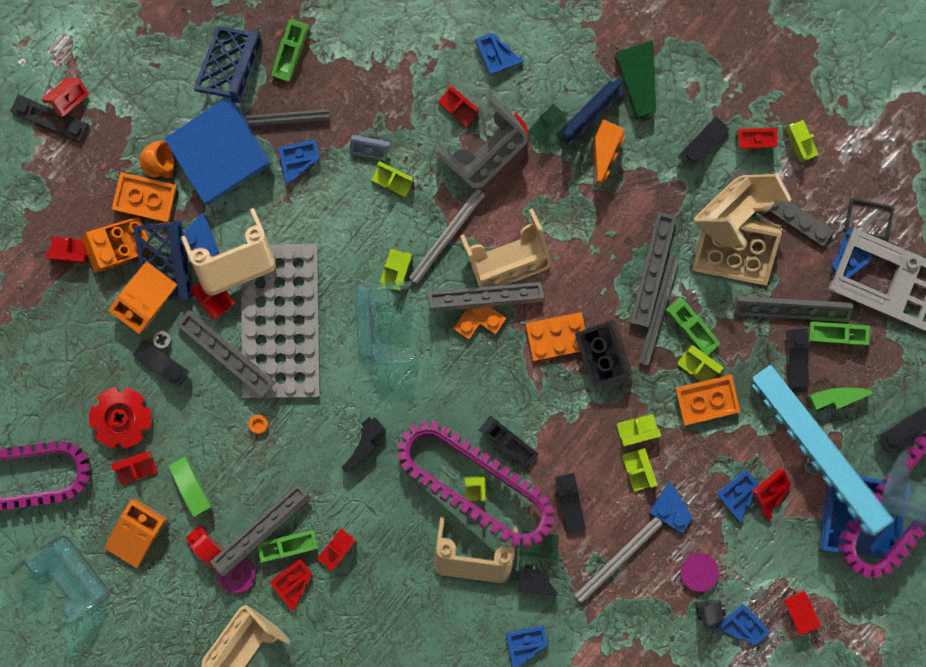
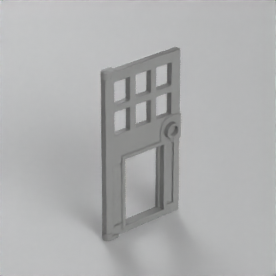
(901, 285)

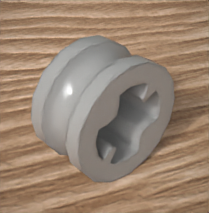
(167, 342)

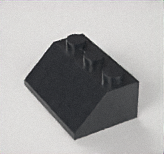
(603, 353)

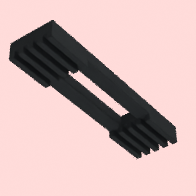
(24, 107)

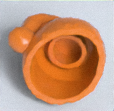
(157, 160)

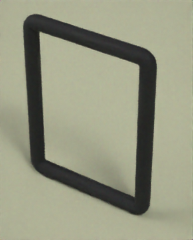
(886, 237)

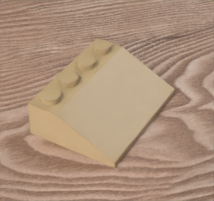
(743, 263)

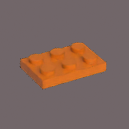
(144, 197)
(554, 336)
(707, 399)

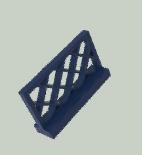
(242, 70)
(591, 112)
(178, 255)

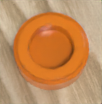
(258, 424)

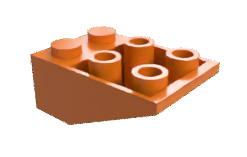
(604, 144)
(113, 244)
(142, 297)
(135, 532)

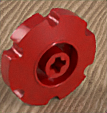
(135, 418)

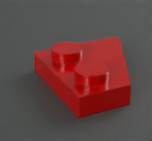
(771, 492)
(292, 582)

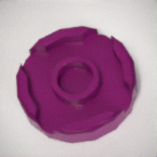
(699, 572)
(238, 578)

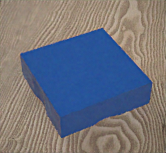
(218, 150)
(837, 516)

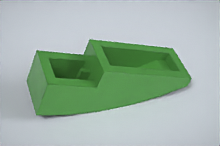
(290, 49)
(692, 326)
(840, 333)
(836, 397)
(190, 486)
(287, 545)

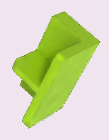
(801, 141)
(392, 179)
(396, 267)
(699, 364)
(638, 430)
(639, 469)
(475, 488)

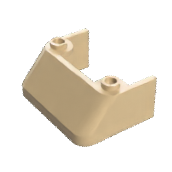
(737, 203)
(512, 260)
(235, 265)
(471, 568)
(242, 639)

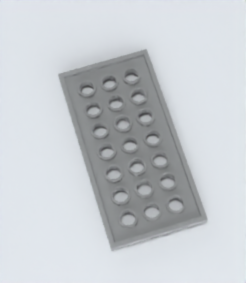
(270, 330)

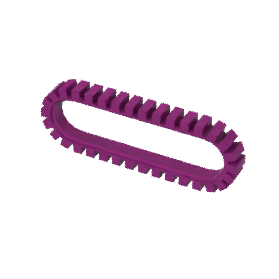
(483, 462)
(48, 496)
(883, 567)

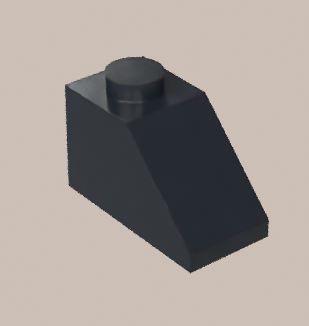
(534, 581)
(710, 612)

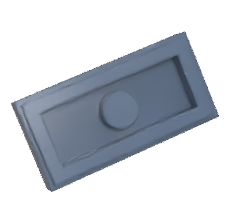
(369, 147)

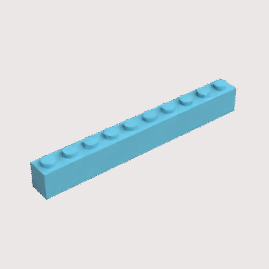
(822, 451)

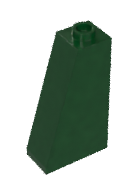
(638, 76)

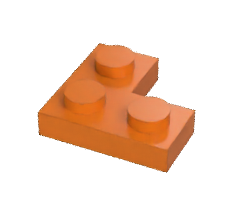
(474, 316)

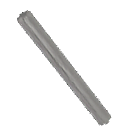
(446, 236)
(618, 559)

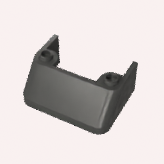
(494, 154)

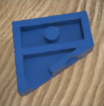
(496, 54)
(298, 158)
(200, 236)
(856, 261)
(738, 494)
(671, 508)
(744, 625)
(526, 643)

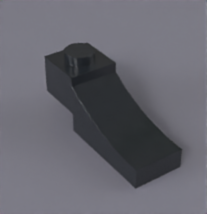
(703, 142)
(797, 357)
(161, 363)
(370, 430)
(902, 430)
(508, 441)
(570, 502)

